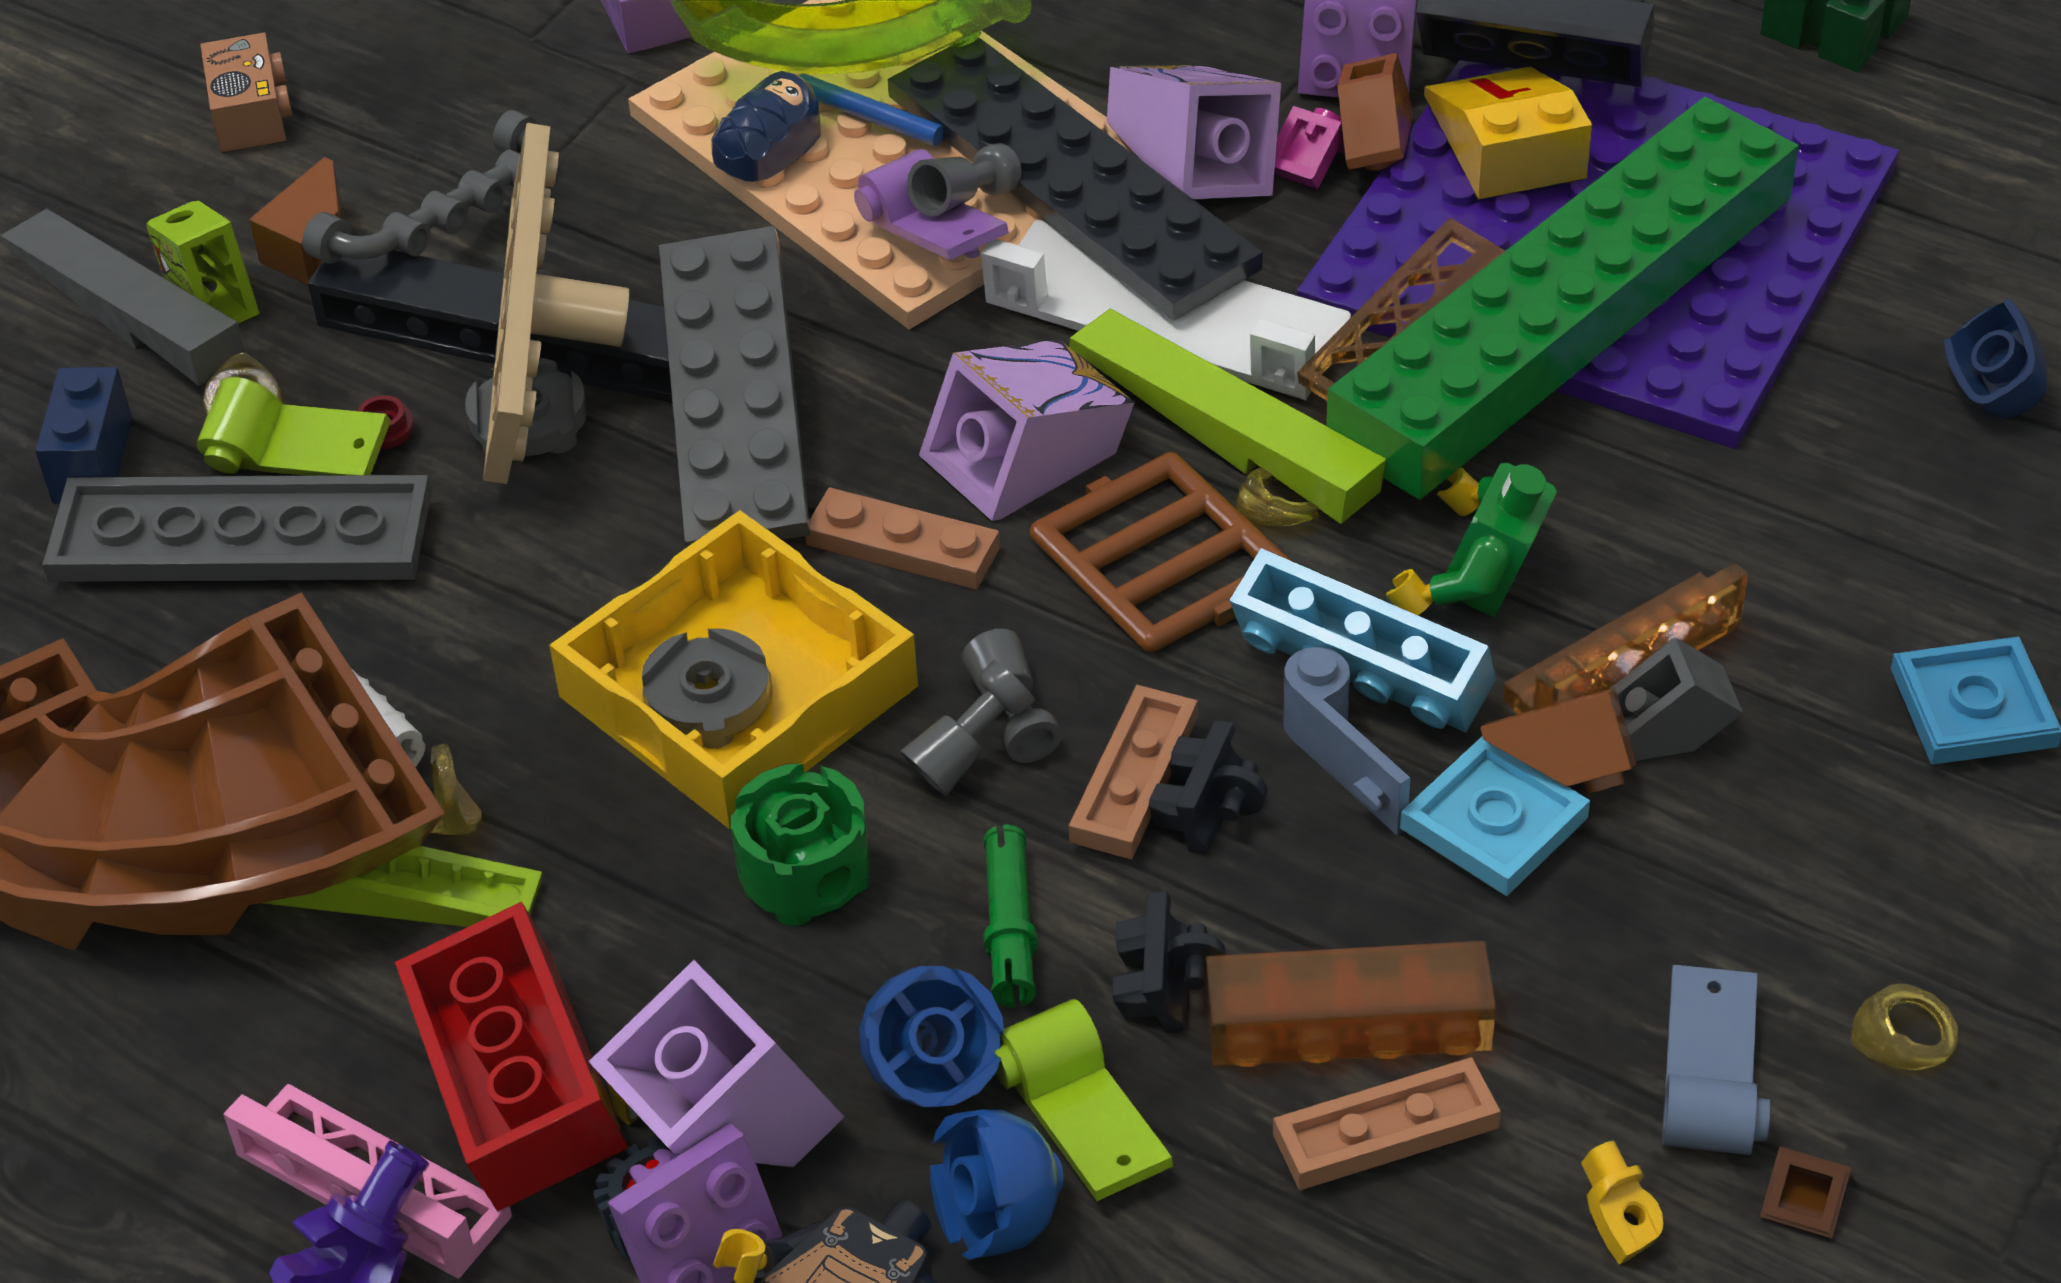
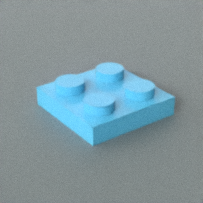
(1494, 816)

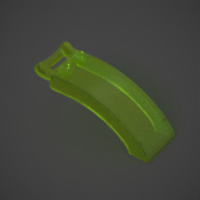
(840, 34)

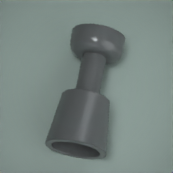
(952, 181)
(1025, 735)
(949, 746)

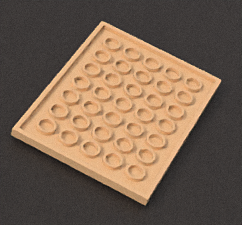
(815, 194)

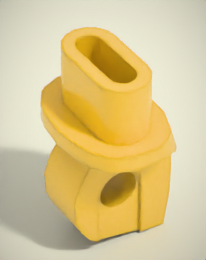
(1618, 1192)

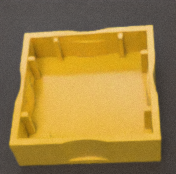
(826, 650)

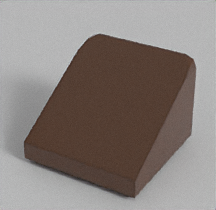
(1806, 1192)

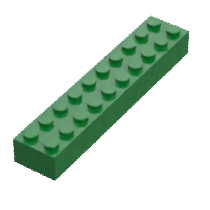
(1562, 295)

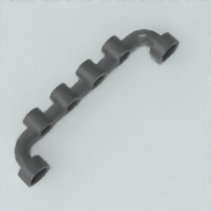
(332, 238)

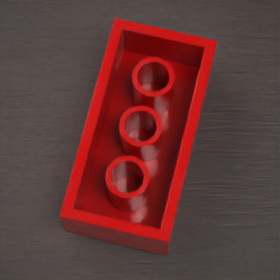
(510, 1057)

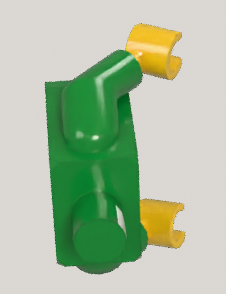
(1494, 545)

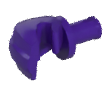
(358, 1234)

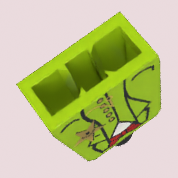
(200, 247)

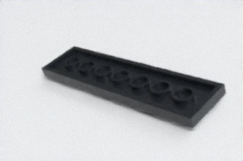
(1080, 178)

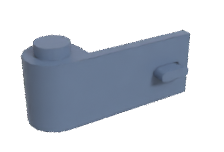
(1318, 723)
(1711, 1063)

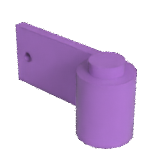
(885, 200)

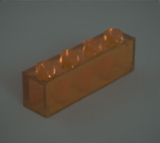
(1349, 1003)

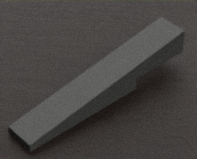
(127, 295)

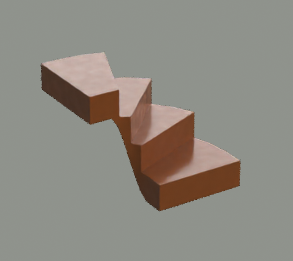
(199, 788)

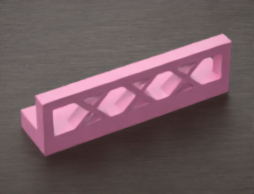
(322, 1168)

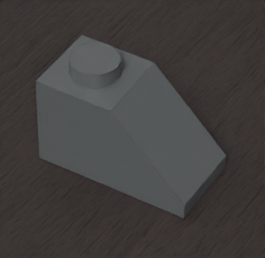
(1675, 701)

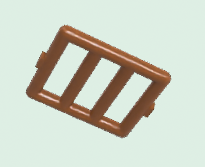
(1121, 601)

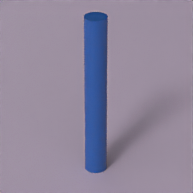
(876, 111)

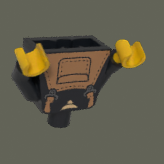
(839, 1250)

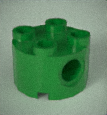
(800, 842)

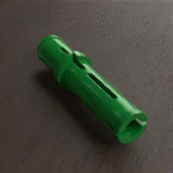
(1010, 936)

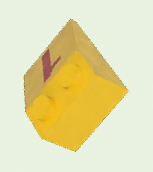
(1513, 130)

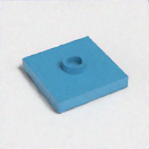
(1975, 700)

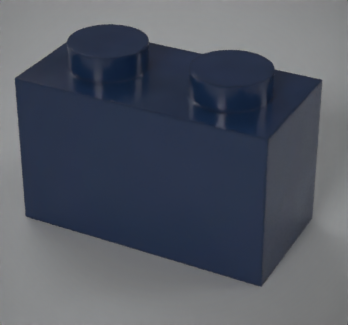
(83, 427)

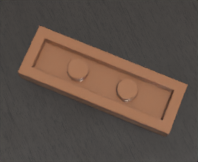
(903, 538)
(1135, 760)
(1386, 1123)

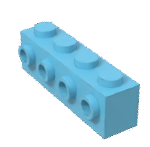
(1386, 647)

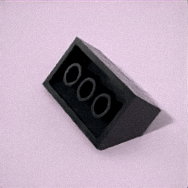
(1556, 37)

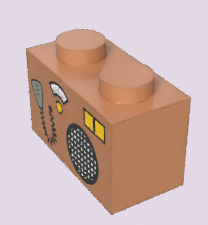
(246, 91)

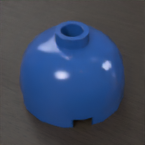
(958, 1031)
(994, 1181)

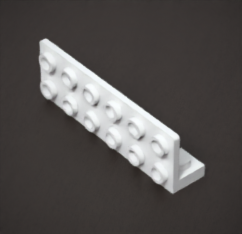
(1245, 330)

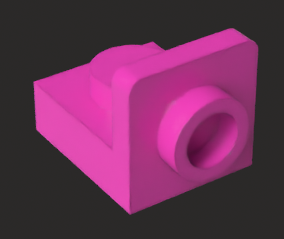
(1308, 145)

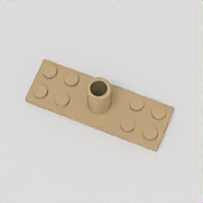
(537, 306)

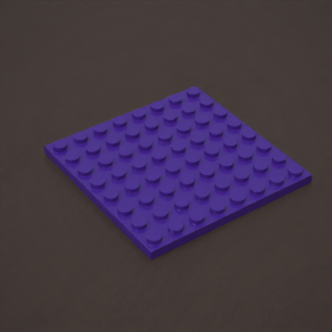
(1708, 348)

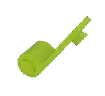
(259, 433)
(1064, 1081)

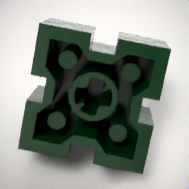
(1841, 29)

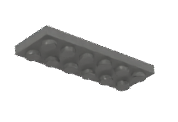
(733, 383)
(238, 528)

